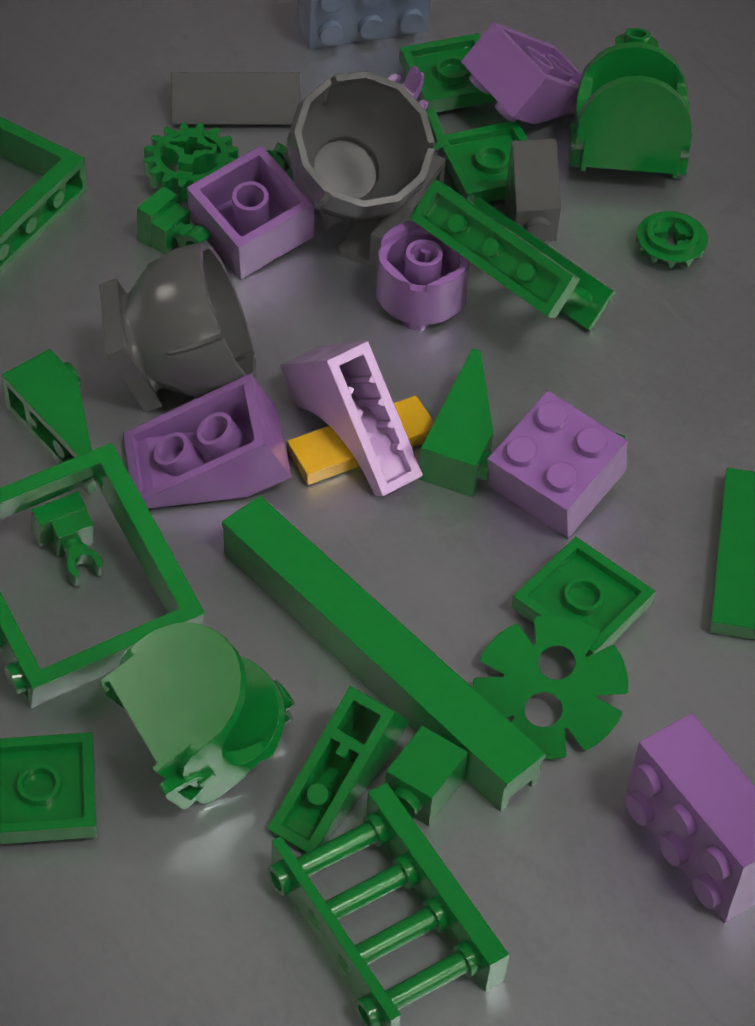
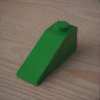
(49, 405)
(462, 433)
(338, 770)

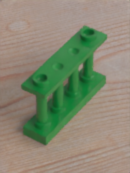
(512, 255)
(415, 865)

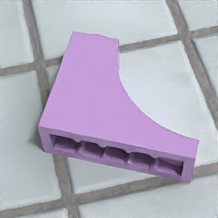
(351, 396)

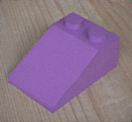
(523, 75)
(209, 448)

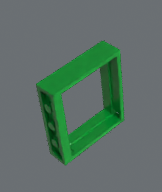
(57, 189)
(149, 547)

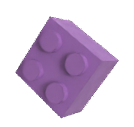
(251, 211)
(557, 464)

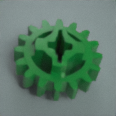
(186, 157)

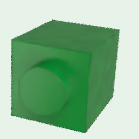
(427, 774)

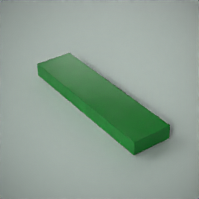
(735, 558)

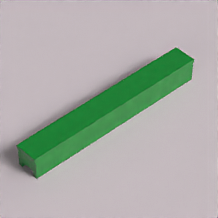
(380, 649)

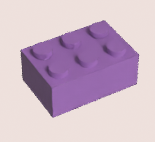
(698, 813)

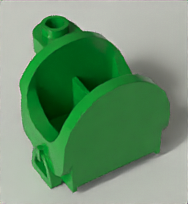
(632, 110)
(199, 709)

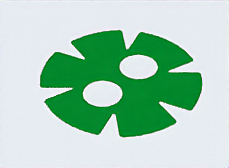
(593, 675)

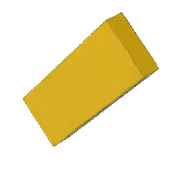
(324, 454)

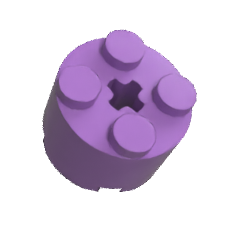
(420, 277)

